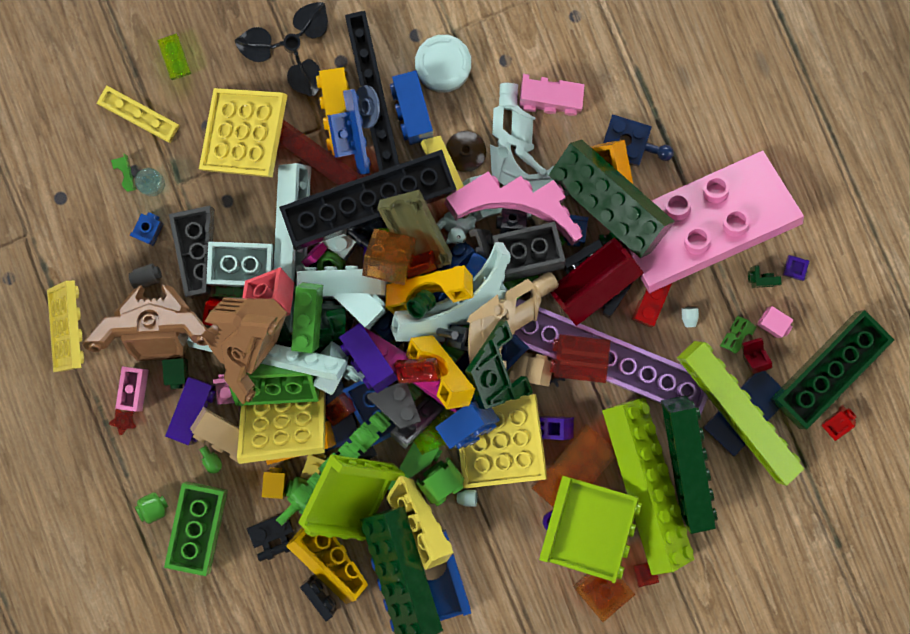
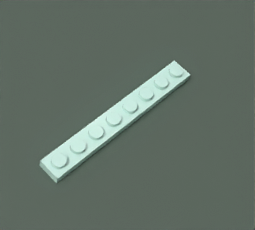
(302, 362)

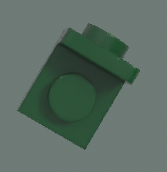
(765, 280)

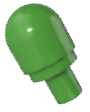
(210, 460)

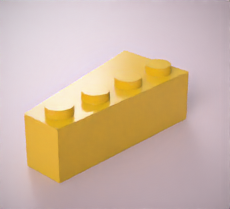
(333, 84)
(329, 563)

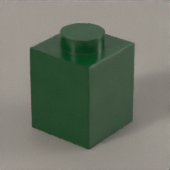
(175, 372)

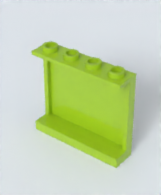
(346, 494)
(590, 529)

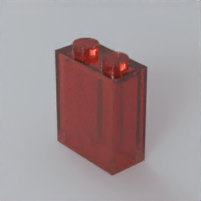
(580, 358)

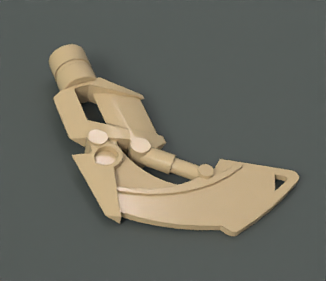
(487, 316)

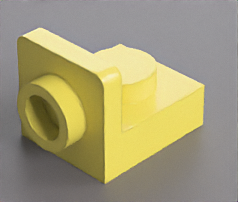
(312, 464)

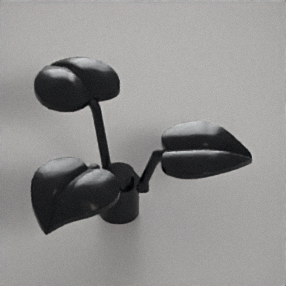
(310, 20)

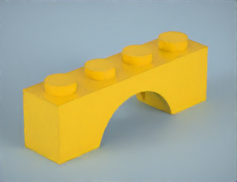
(454, 282)
(454, 387)

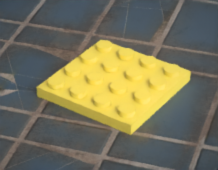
(243, 132)
(64, 326)
(281, 430)
(510, 451)

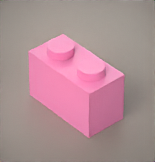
(131, 389)

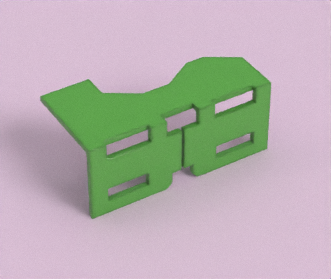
(123, 164)
(229, 291)
(748, 328)

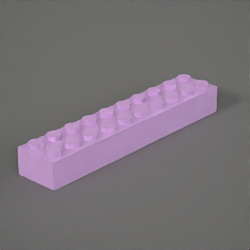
(627, 364)

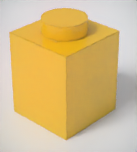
(274, 483)

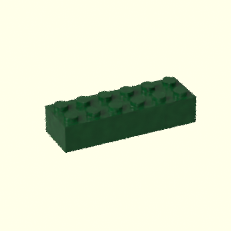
(611, 198)
(832, 369)
(688, 464)
(401, 572)

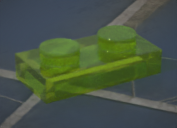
(174, 56)

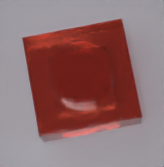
(644, 576)

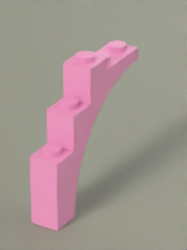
(518, 195)

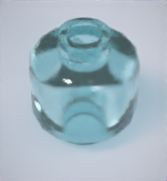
(154, 177)

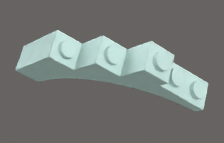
(485, 286)

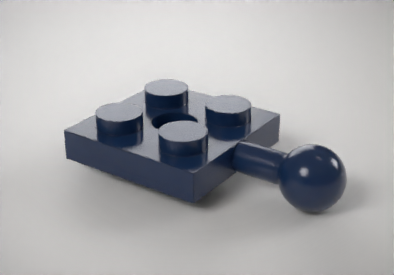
(639, 136)

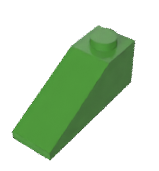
(415, 461)

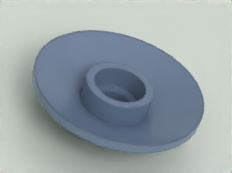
(368, 105)

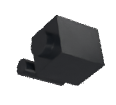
(456, 337)

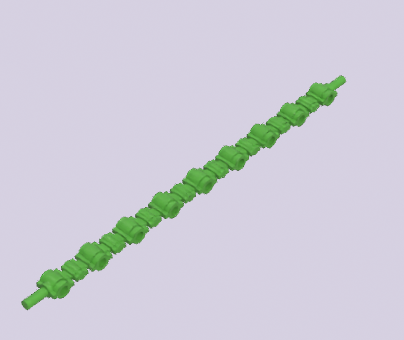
(367, 434)

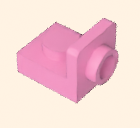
(222, 391)

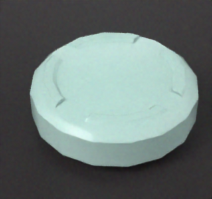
(443, 63)

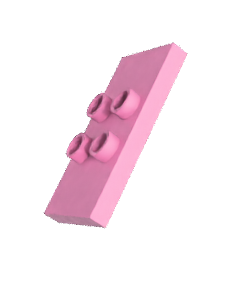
(719, 219)

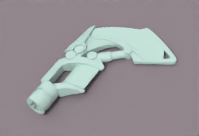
(502, 161)

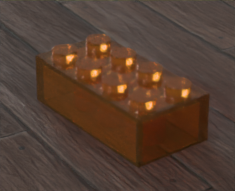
(580, 459)

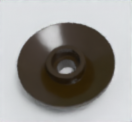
(471, 160)

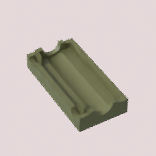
(410, 216)

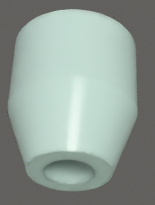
(690, 316)
(467, 498)

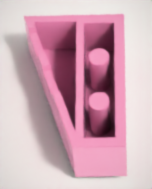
(551, 96)

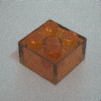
(389, 256)
(603, 595)

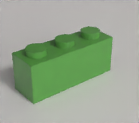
(307, 317)

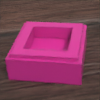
(314, 254)

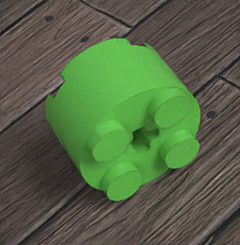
(440, 482)

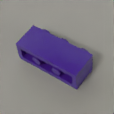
(367, 358)
(192, 400)

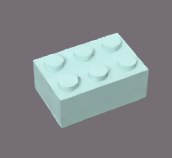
(236, 262)

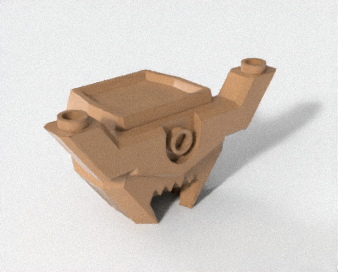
(149, 327)
(243, 337)

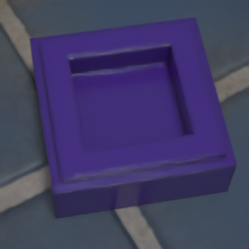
(795, 268)

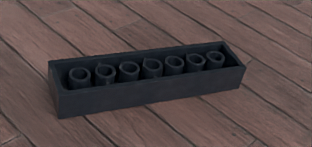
(356, 202)

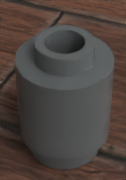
(145, 276)

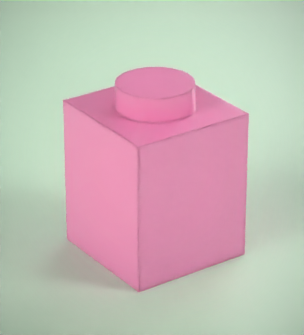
(775, 322)

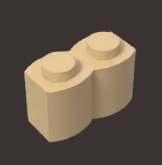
(536, 369)

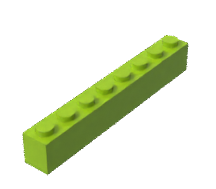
(740, 412)

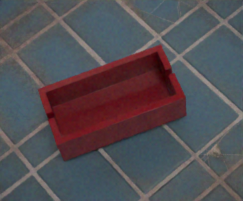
(596, 281)

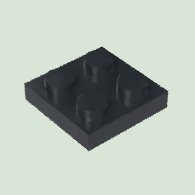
(324, 604)

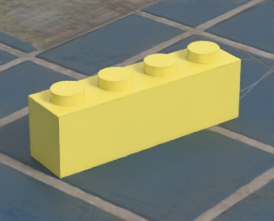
(427, 532)

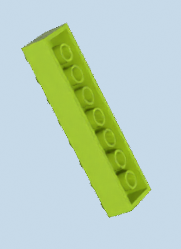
(648, 479)

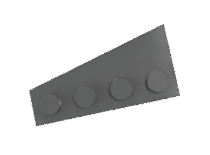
(191, 235)

